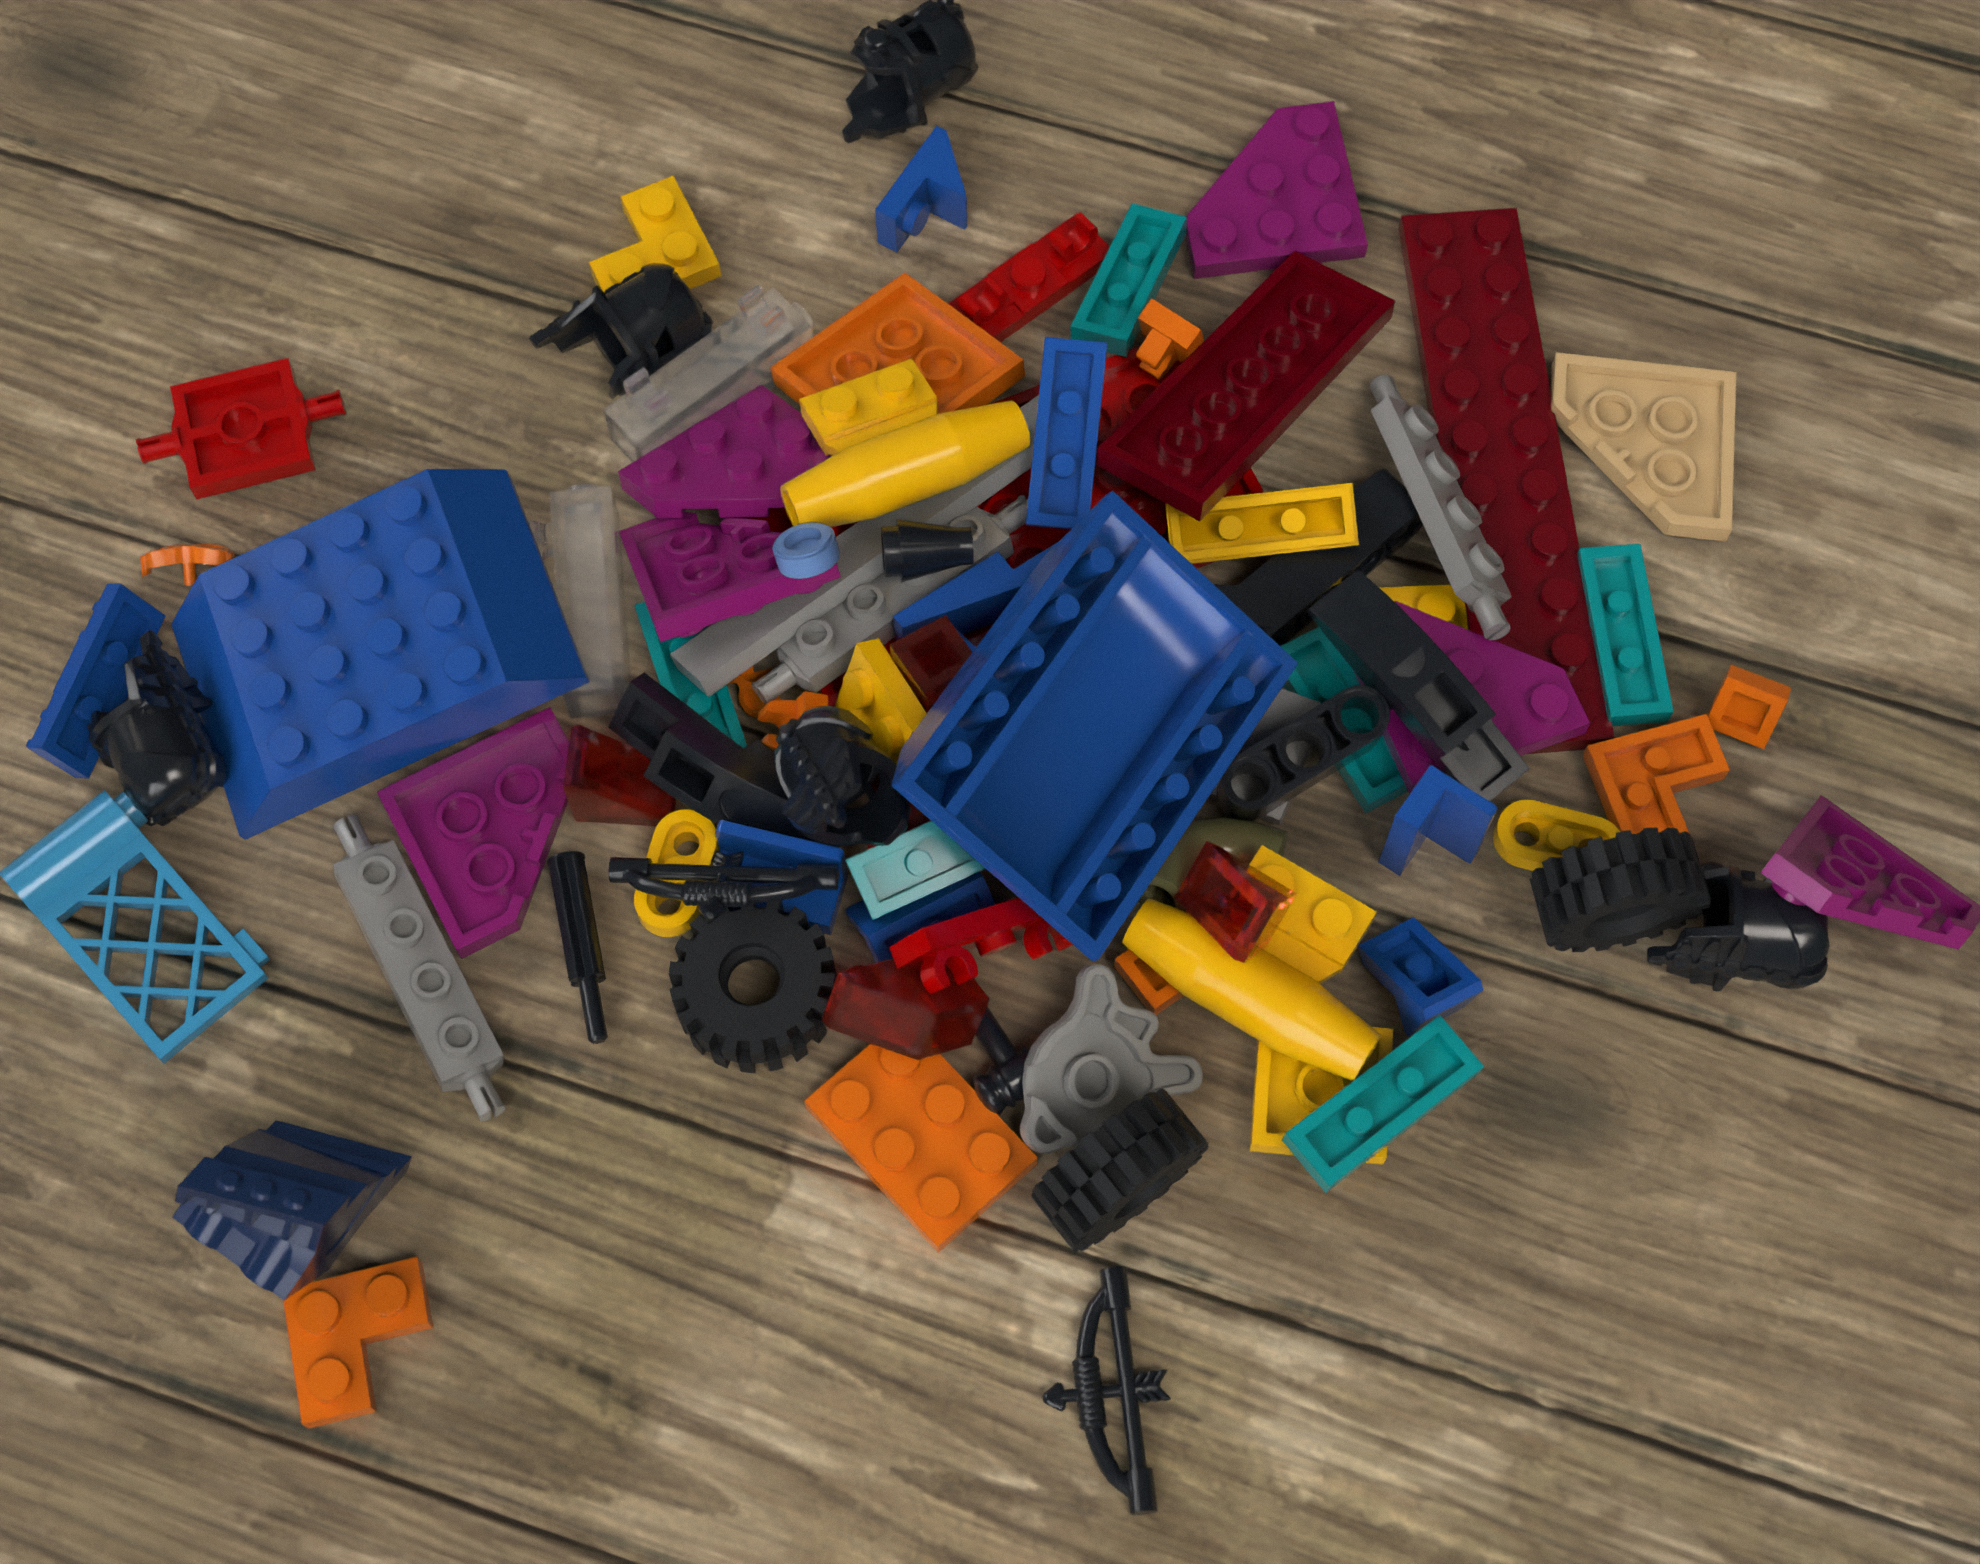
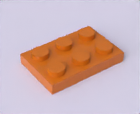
(921, 1138)

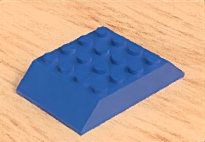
(373, 641)
(1092, 723)

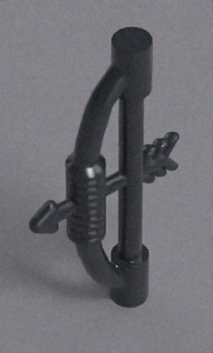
(723, 882)
(1089, 1392)

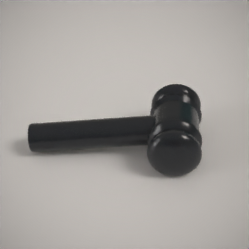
(1003, 1082)

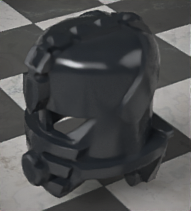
(908, 67)
(633, 323)
(159, 737)
(830, 762)
(1748, 936)

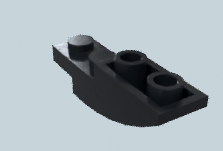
(1419, 685)
(701, 762)

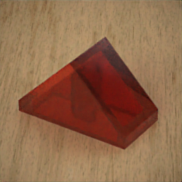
(608, 782)
(1234, 901)

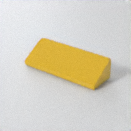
(1267, 524)

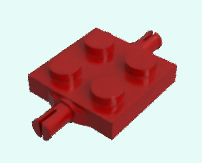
(241, 428)

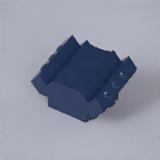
(285, 1201)

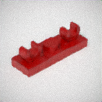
(1034, 278)
(985, 929)

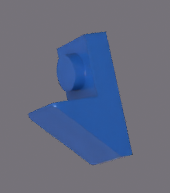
(924, 187)
(1419, 974)

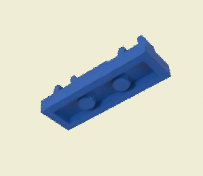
(1066, 432)
(93, 679)

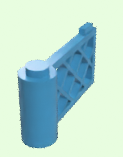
(95, 852)

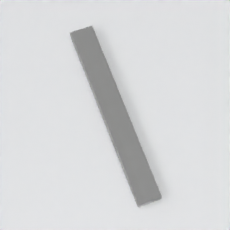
(742, 641)

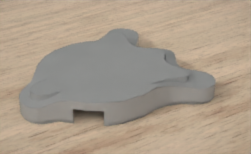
(1095, 1065)

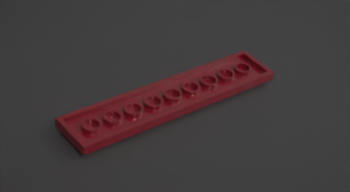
(1497, 425)

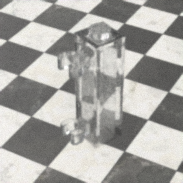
(708, 373)
(590, 591)

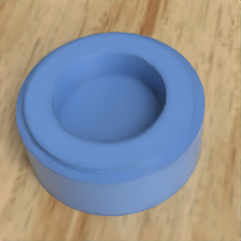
(806, 550)

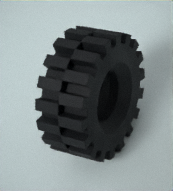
(1620, 889)
(757, 1031)
(1119, 1170)

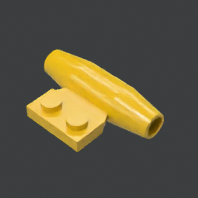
(894, 446)
(1279, 989)

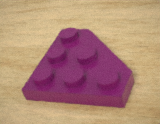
(1280, 197)
(727, 461)
(708, 571)
(1527, 694)
(484, 827)
(1864, 879)

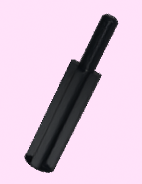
(579, 937)

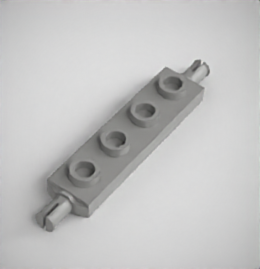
(1446, 514)
(826, 644)
(419, 967)

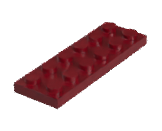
(1244, 385)

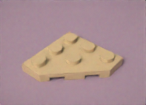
(1656, 435)

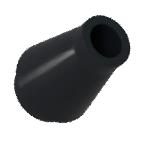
(924, 548)

